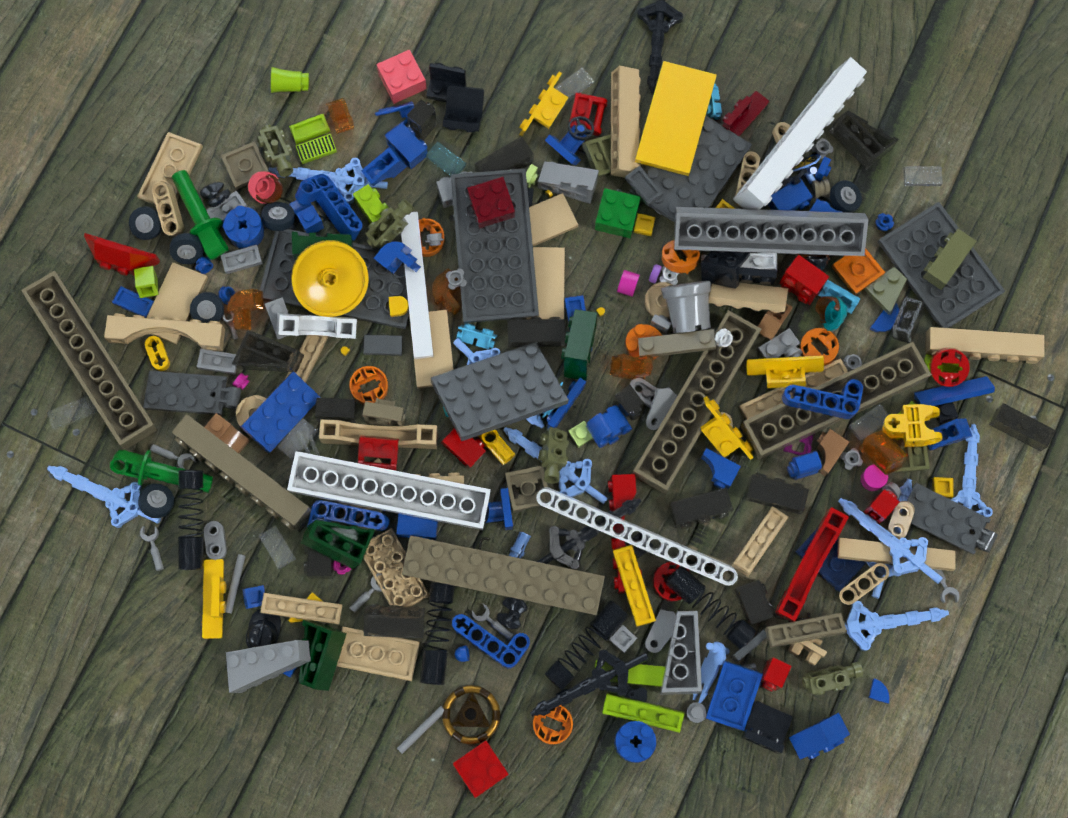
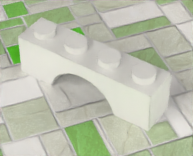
(316, 325)

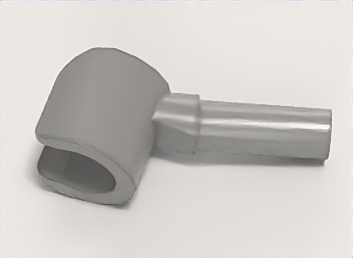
(231, 325)

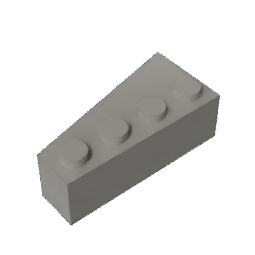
(683, 658)
(258, 664)

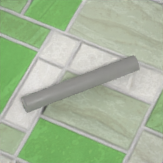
(234, 583)
(421, 729)

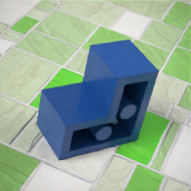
(821, 736)

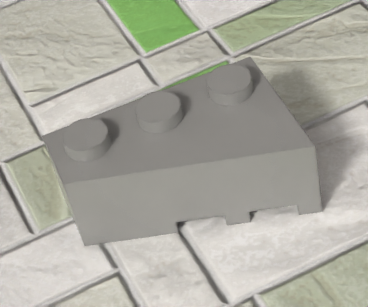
(570, 180)

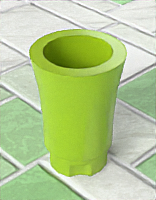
(288, 81)

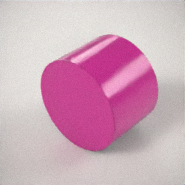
(628, 283)
(873, 478)

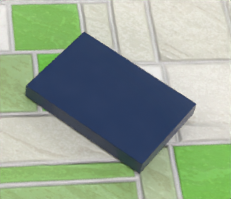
(834, 570)

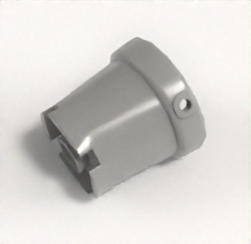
(688, 305)

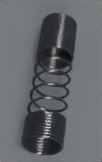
(191, 547)
(689, 588)
(604, 625)
(435, 661)

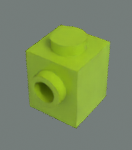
(146, 282)

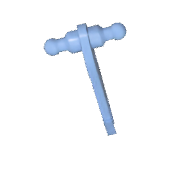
(711, 666)

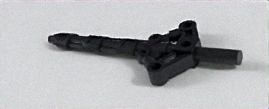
(659, 28)
(577, 540)
(599, 679)

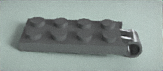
(189, 393)
(949, 520)

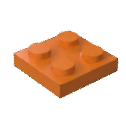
(858, 271)

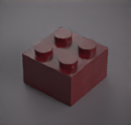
(491, 202)

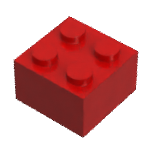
(804, 280)
(480, 769)

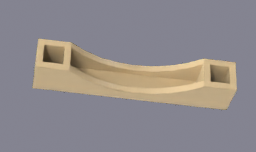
(126, 329)
(348, 434)

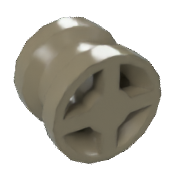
(820, 189)

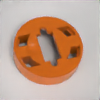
(431, 225)
(674, 264)
(826, 340)
(365, 378)
(556, 715)

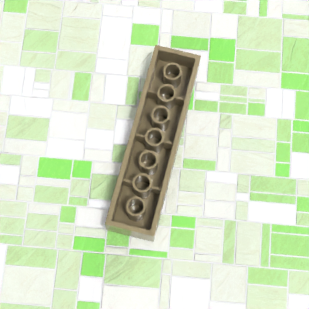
(244, 474)

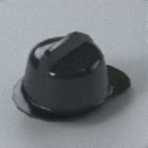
(263, 629)

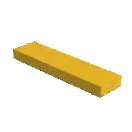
(634, 586)

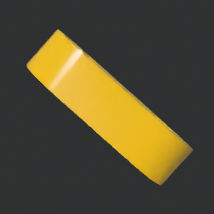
(153, 355)

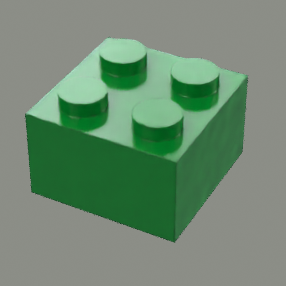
(617, 213)

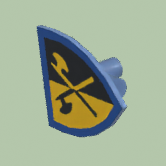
(805, 163)

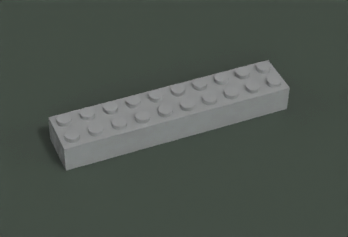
(770, 231)

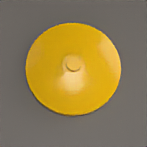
(329, 278)

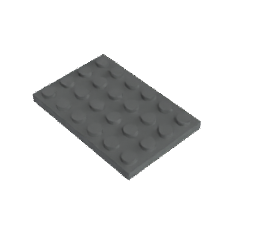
(714, 163)
(913, 247)
(499, 391)

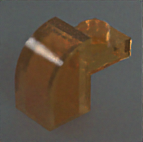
(340, 115)
(442, 292)
(241, 304)
(631, 367)

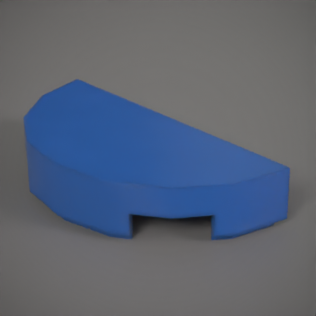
(884, 321)

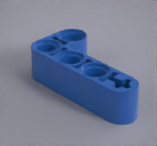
(323, 190)
(820, 397)
(349, 517)
(488, 638)

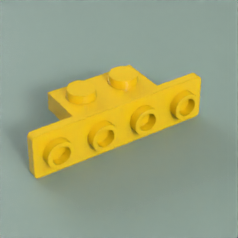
(548, 107)
(785, 371)
(722, 434)
(213, 603)

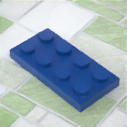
(280, 412)

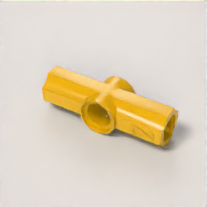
(498, 447)

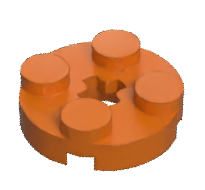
(639, 331)

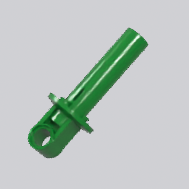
(205, 227)
(143, 467)

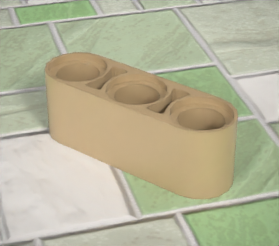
(747, 170)
(161, 202)
(854, 585)

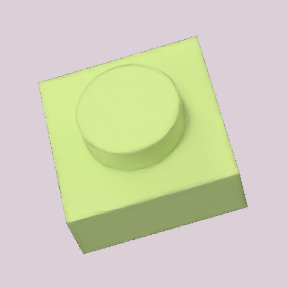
(531, 175)
(580, 434)

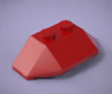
(119, 256)

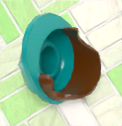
(831, 311)

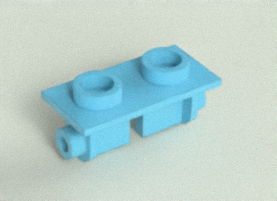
(714, 109)
(848, 298)
(484, 336)

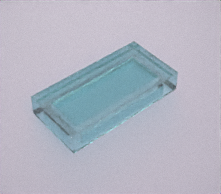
(445, 159)

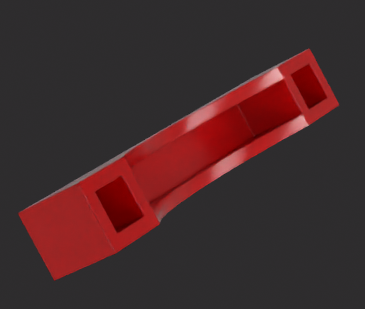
(623, 489)
(814, 557)

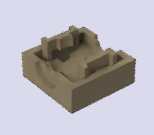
(383, 413)
(526, 481)

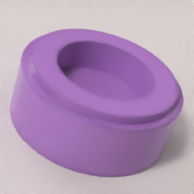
(655, 273)

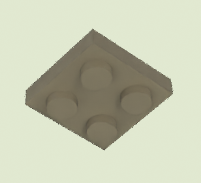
(243, 164)

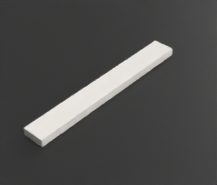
(417, 291)

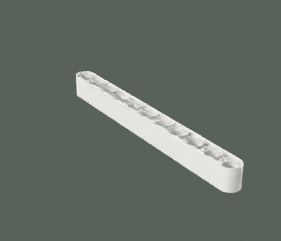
(629, 528)

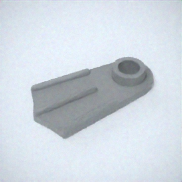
(660, 406)
(660, 631)

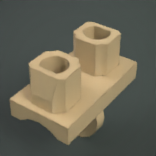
(814, 654)

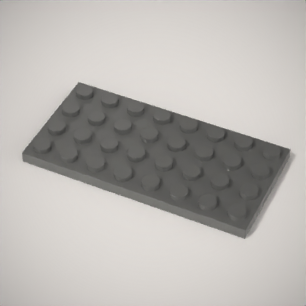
(495, 257)
(374, 305)

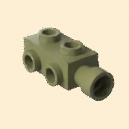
(277, 153)
(389, 225)
(553, 453)
(831, 681)

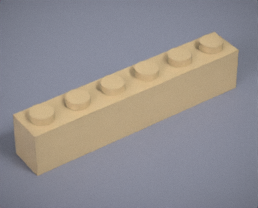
(624, 120)
(987, 344)

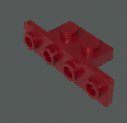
(745, 113)

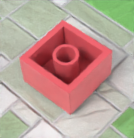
(401, 76)

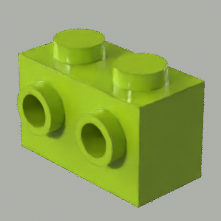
(369, 203)

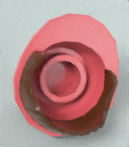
(265, 187)

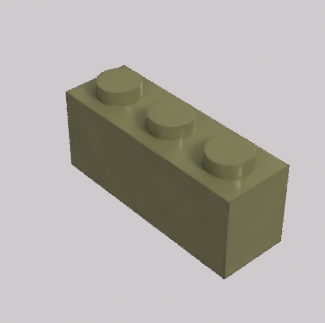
(948, 258)

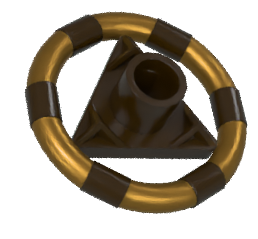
(471, 714)

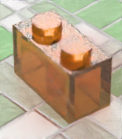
(883, 452)

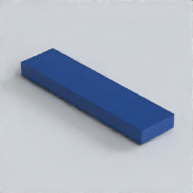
(945, 394)

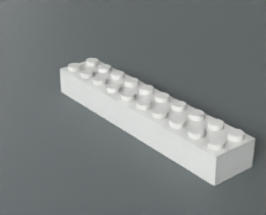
(800, 136)
(389, 490)

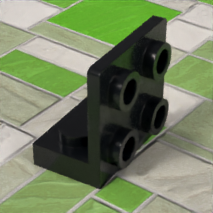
(441, 77)
(767, 727)

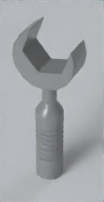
(170, 455)
(154, 550)
(952, 591)
(366, 595)
(495, 624)

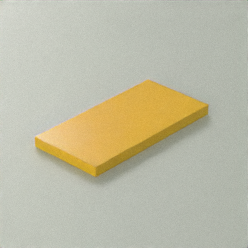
(675, 118)

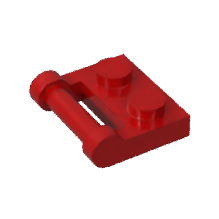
(582, 107)
(380, 448)

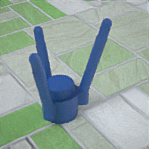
(403, 110)

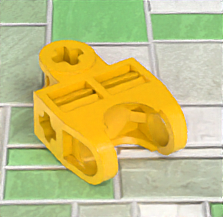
(912, 426)

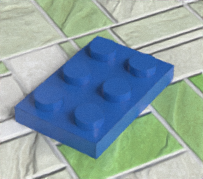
(734, 695)

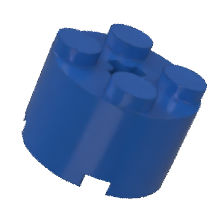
(240, 218)
(608, 426)
(627, 750)

